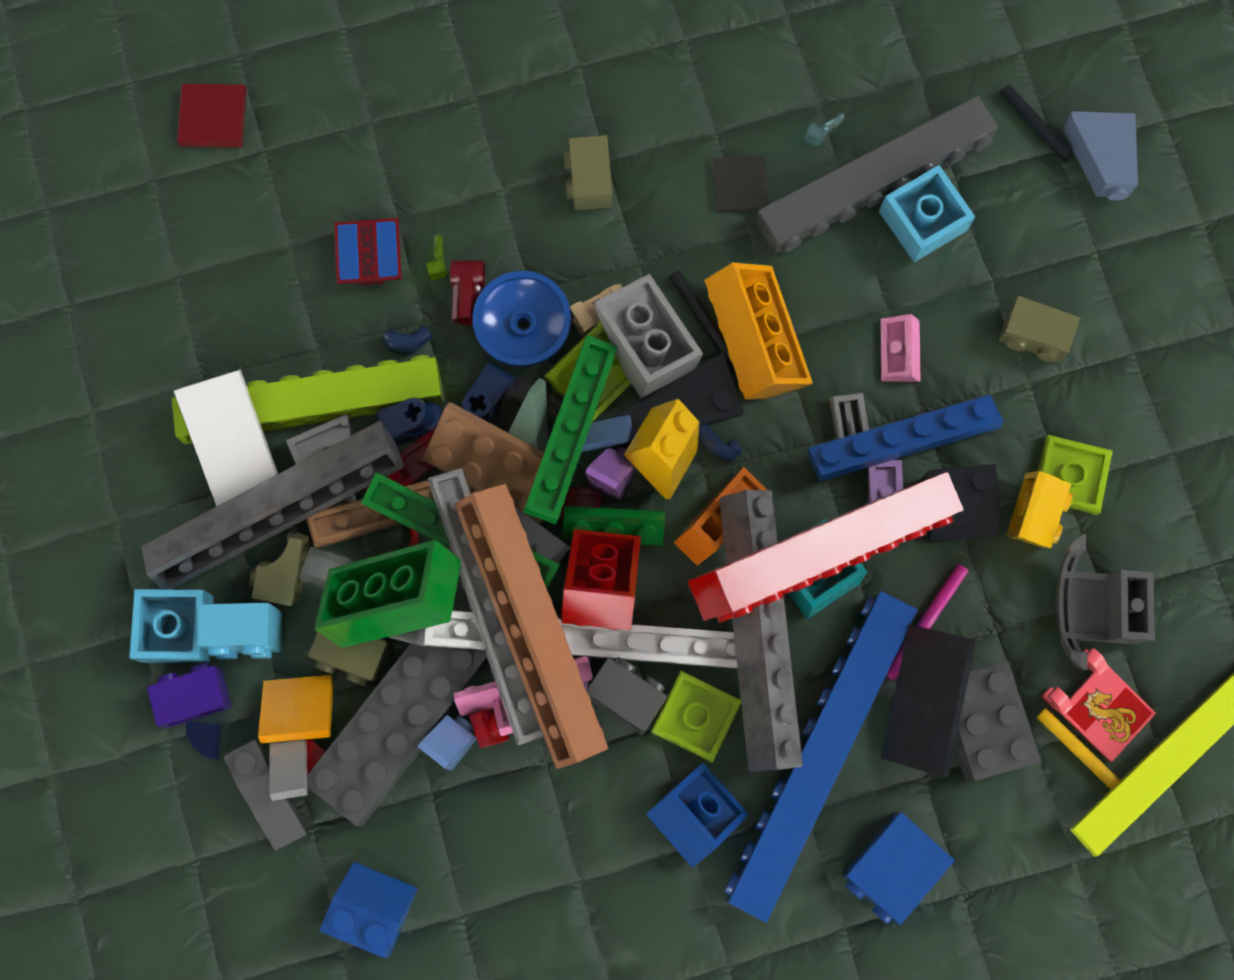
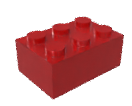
(601, 580)

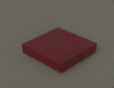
(212, 115)

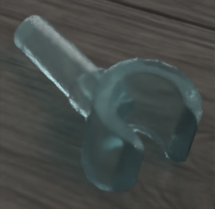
(816, 134)

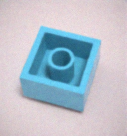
(926, 213)
(167, 626)
(240, 628)

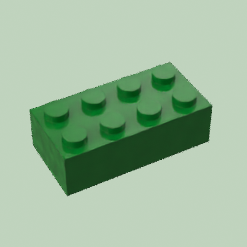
(389, 594)

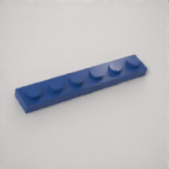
(904, 438)

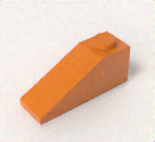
(705, 531)

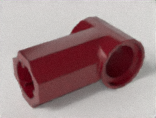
(467, 282)

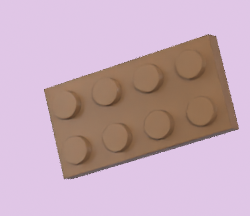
(484, 454)

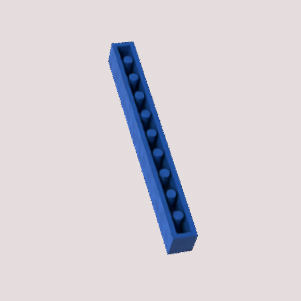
(823, 755)

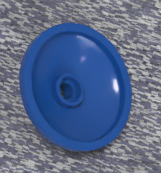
(516, 299)

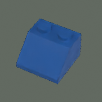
(697, 815)
(369, 910)

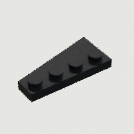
(704, 391)

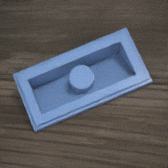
(609, 433)

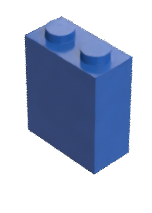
(897, 869)

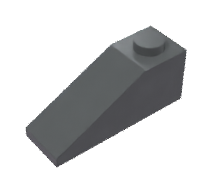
(251, 774)

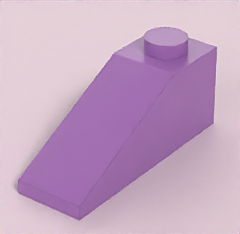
(611, 472)

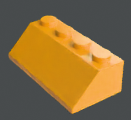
(757, 330)

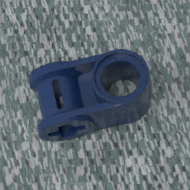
(488, 391)
(409, 419)

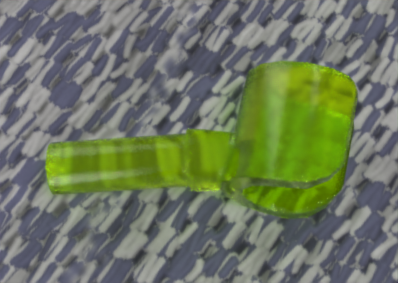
(437, 267)

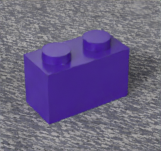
(189, 695)

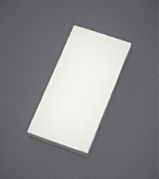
(226, 435)

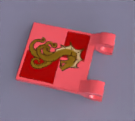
(1102, 708)

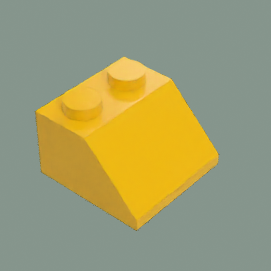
(665, 446)
(1039, 509)

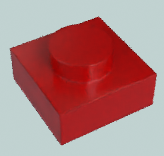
(486, 728)

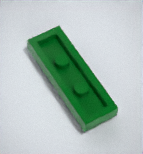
(618, 521)

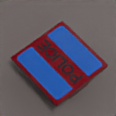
(367, 251)

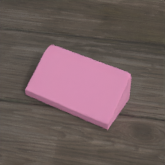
(900, 349)

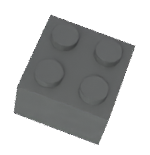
(626, 695)

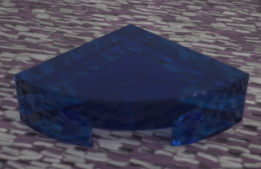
(205, 738)

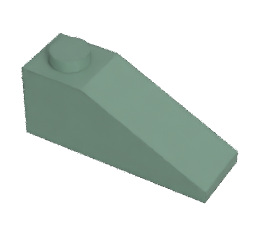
(531, 420)

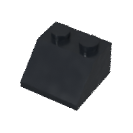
(980, 499)

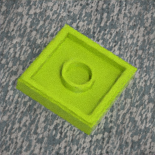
(1081, 466)
(696, 716)

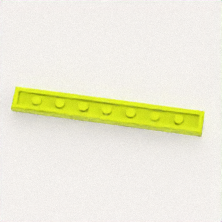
(1157, 770)

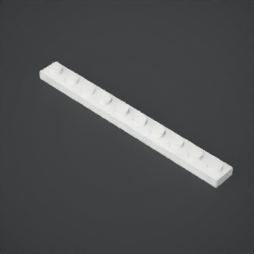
(637, 644)

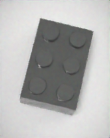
(993, 726)

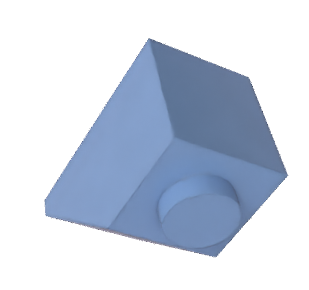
(448, 741)

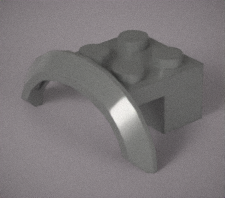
(1102, 606)

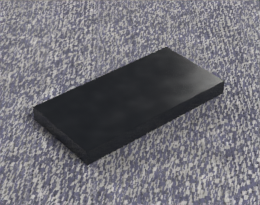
(928, 700)

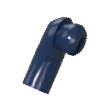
(405, 343)
(727, 452)

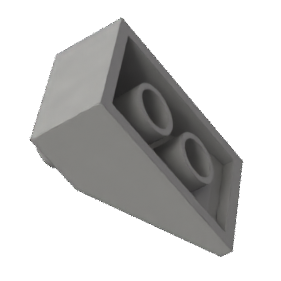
(649, 335)

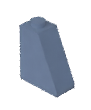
(1105, 150)

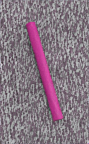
(932, 611)

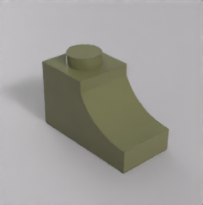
(279, 579)

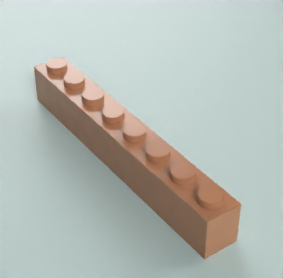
(531, 626)

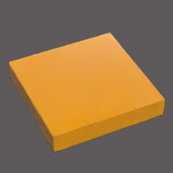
(296, 709)

